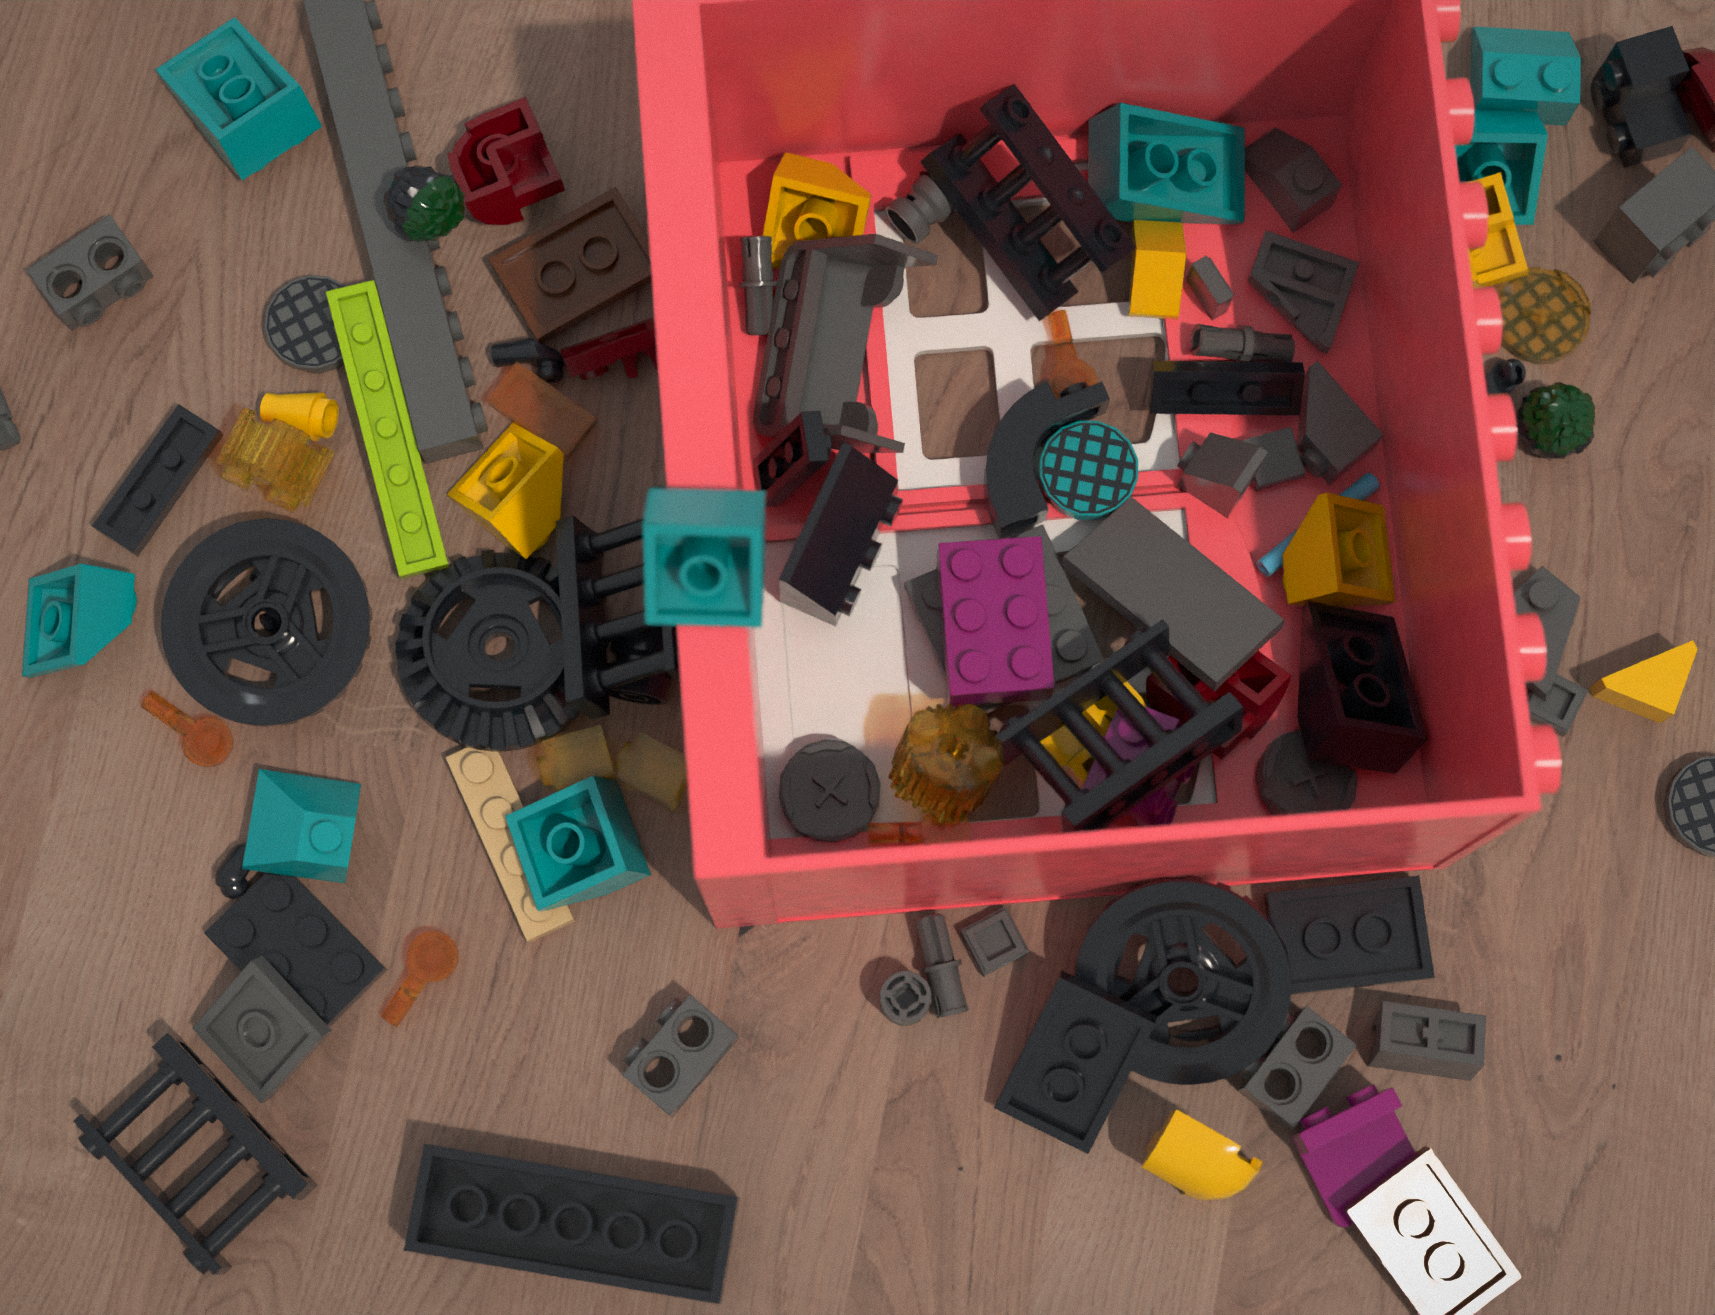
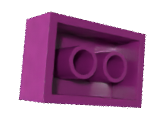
(995, 621)

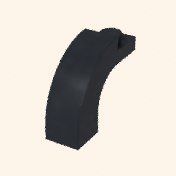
(1009, 477)

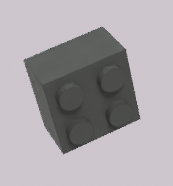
(1661, 218)

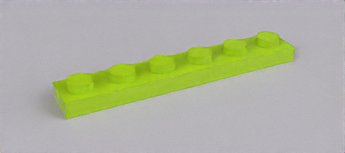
(387, 429)

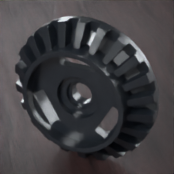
(206, 637)
(443, 671)
(1246, 995)

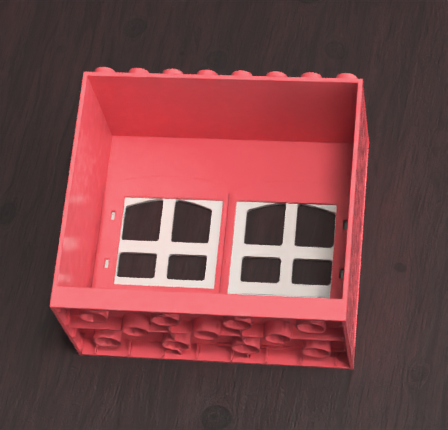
(876, 94)

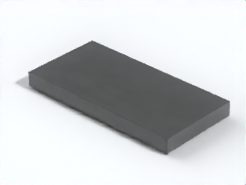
(1158, 575)

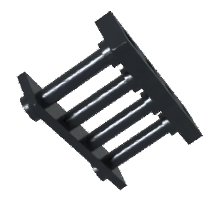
(999, 224)
(582, 617)
(1126, 780)
(247, 1141)

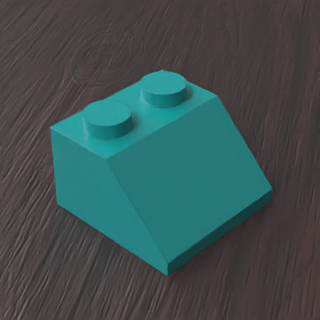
(1525, 72)
(1510, 145)
(704, 557)
(577, 844)

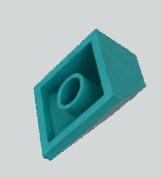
(74, 616)
(301, 826)

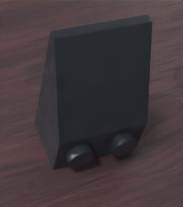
(1356, 690)

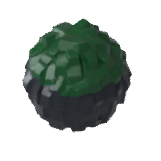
(424, 203)
(1556, 420)

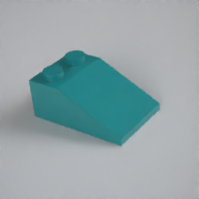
(240, 98)
(1167, 166)

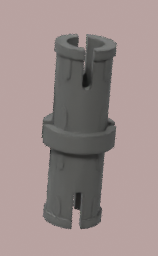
(1241, 344)

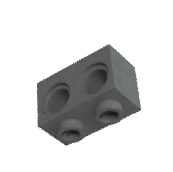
(84, 262)
(690, 1063)
(1305, 1075)

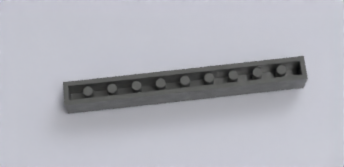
(404, 270)

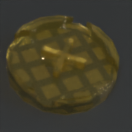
(1543, 316)

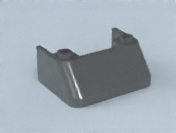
(823, 331)

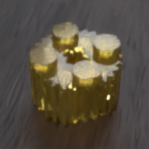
(273, 460)
(946, 761)

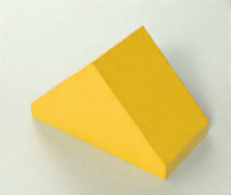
(1157, 269)
(1650, 686)

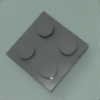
(261, 1029)

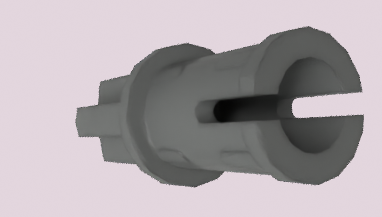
(757, 283)
(941, 966)

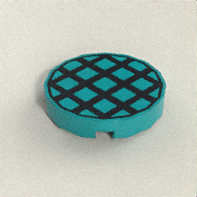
(1088, 470)

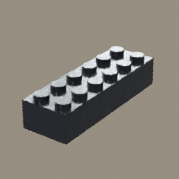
(572, 1224)

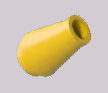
(306, 411)

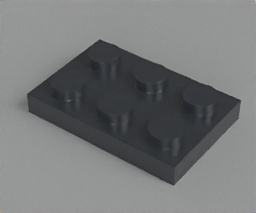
(1353, 934)
(301, 942)
(1075, 1062)

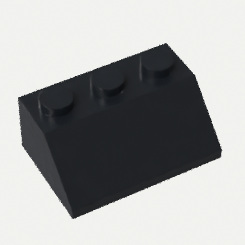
(840, 537)

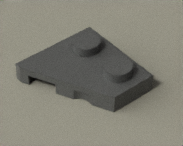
(1304, 285)
(1557, 611)

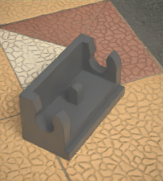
(1428, 1041)

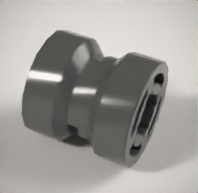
(920, 208)
(903, 1005)

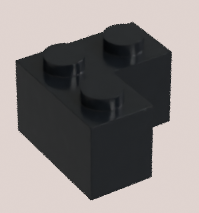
(1640, 96)

